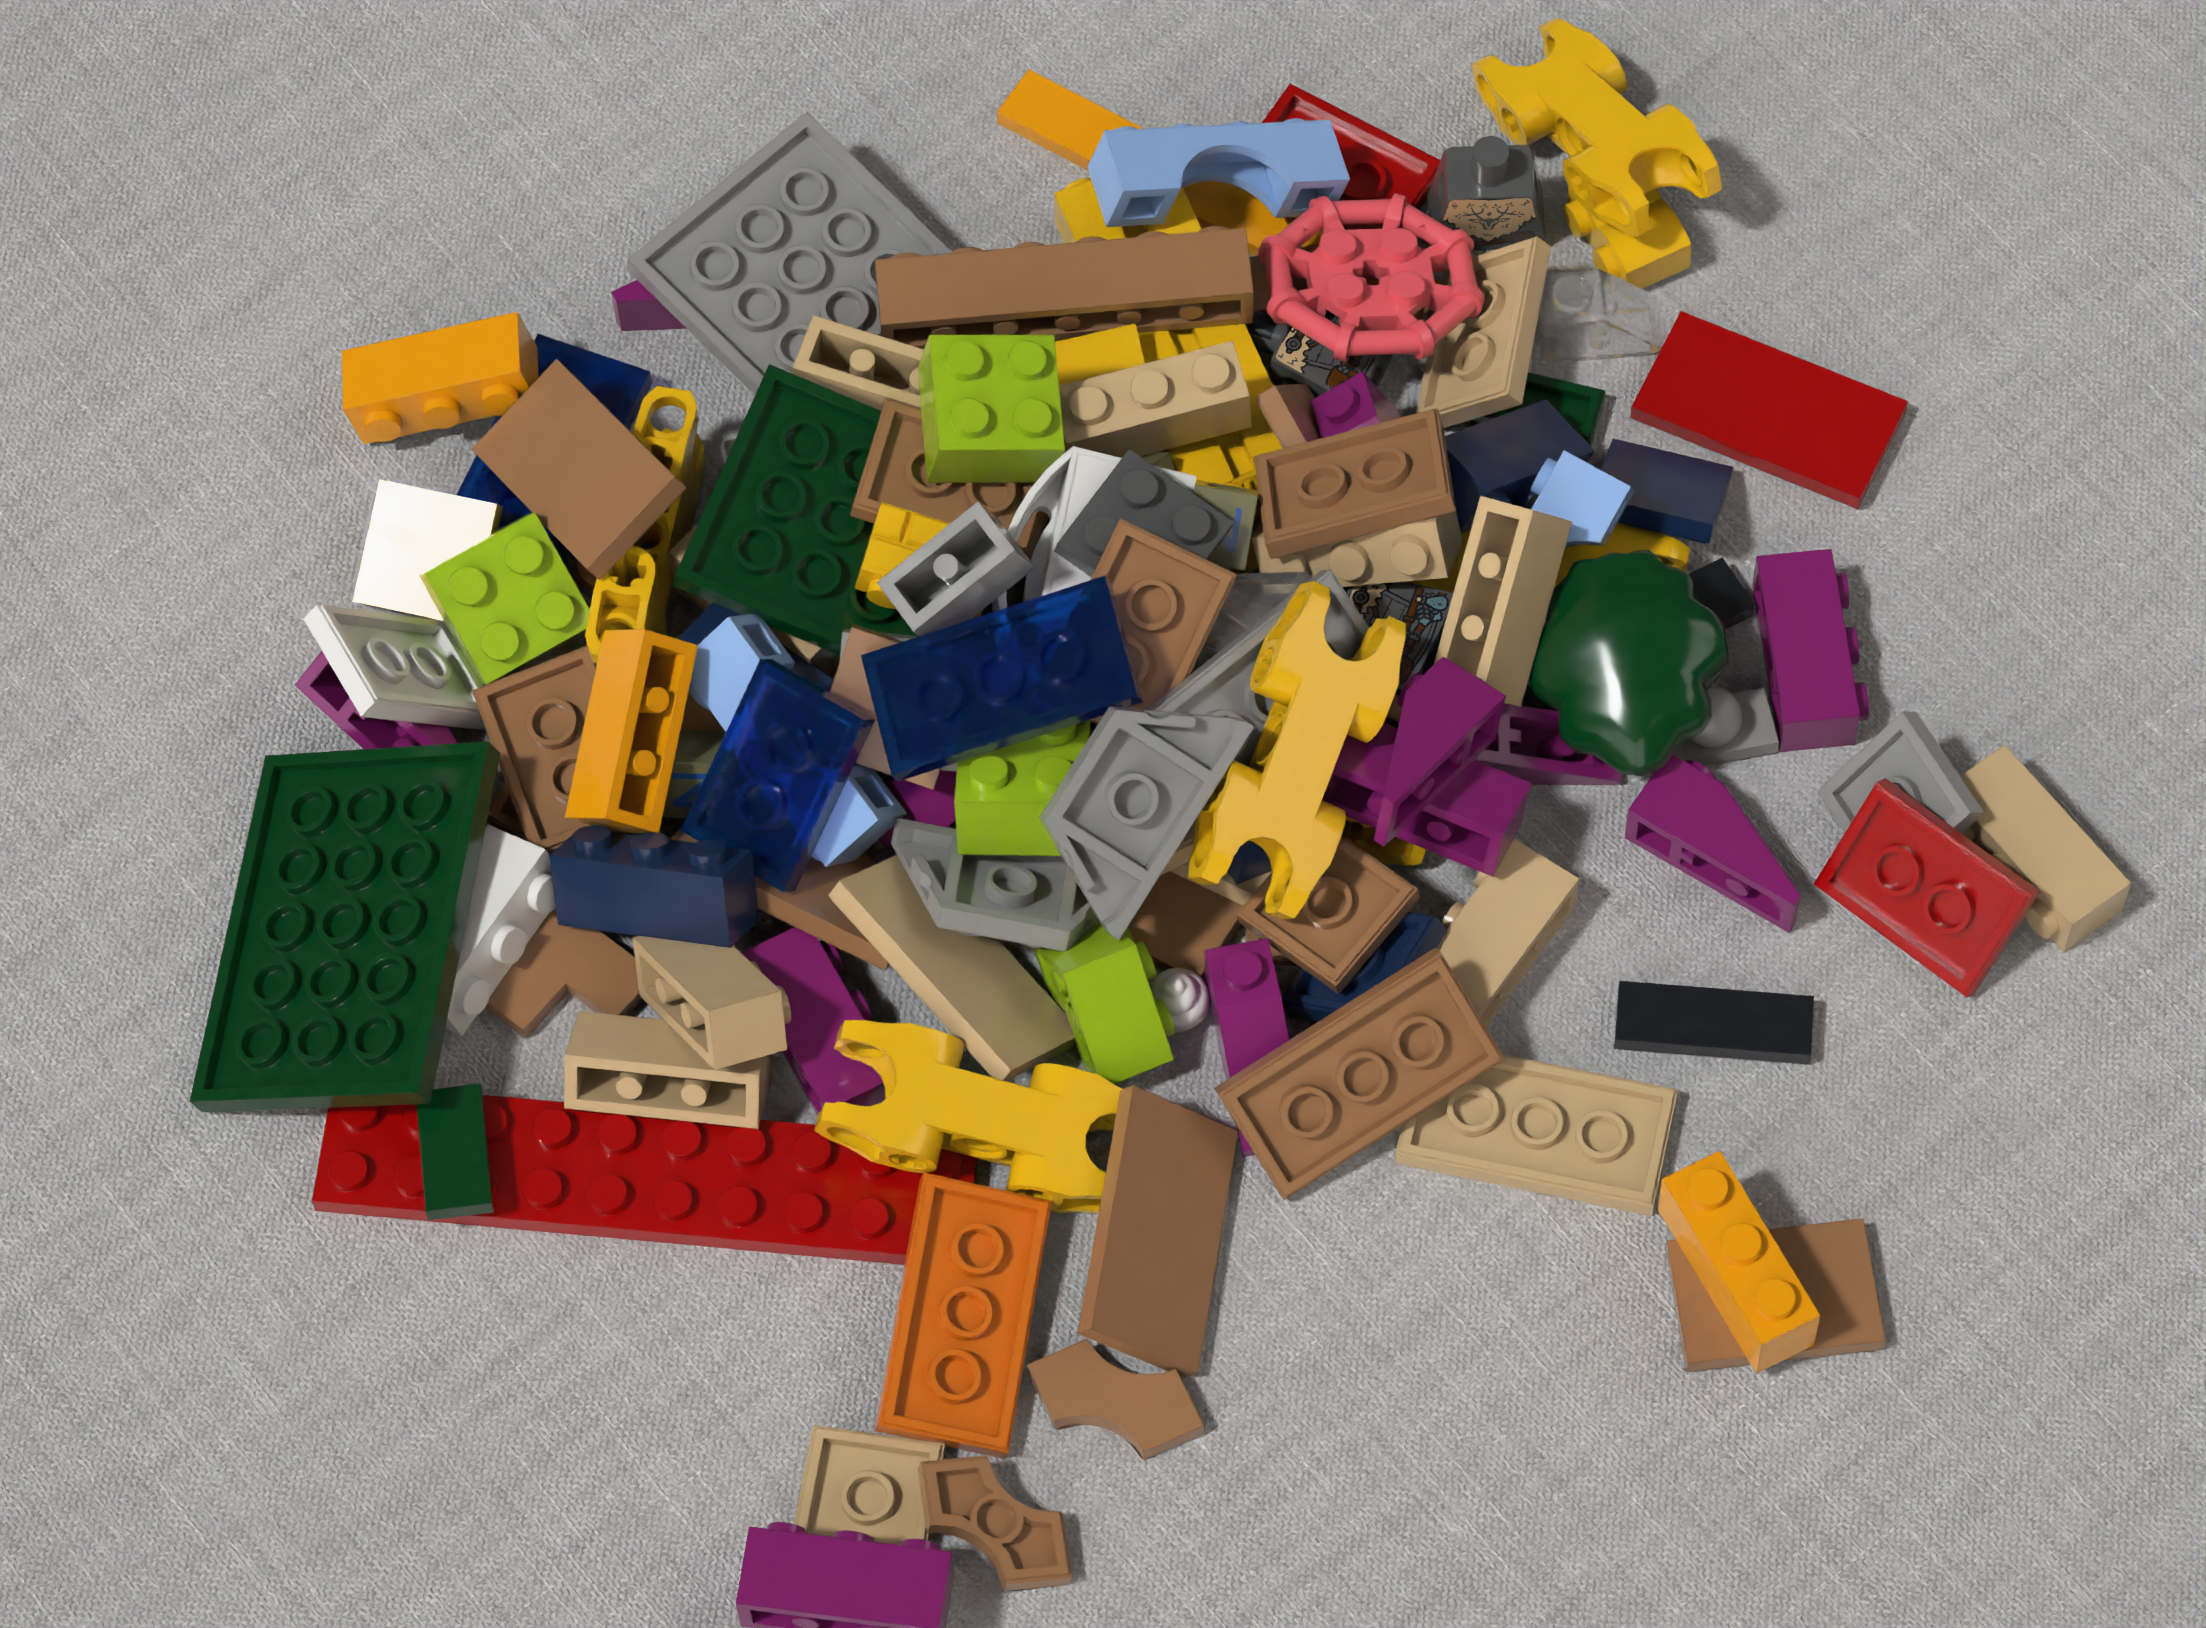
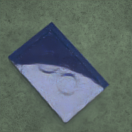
(779, 772)

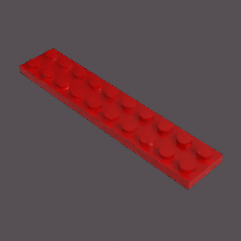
(640, 1179)

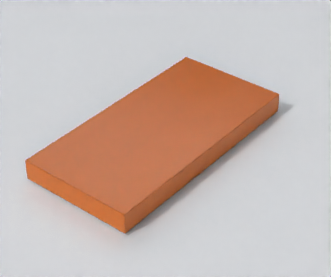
(963, 1315)

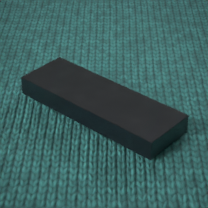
(1714, 1022)

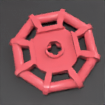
(1370, 316)

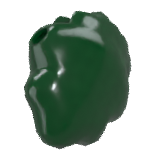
(1628, 660)

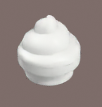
(1183, 995)

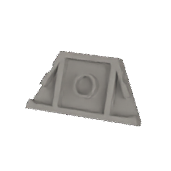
(1136, 800)
(993, 895)

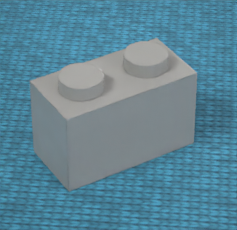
(956, 572)

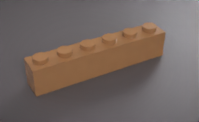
(1069, 287)

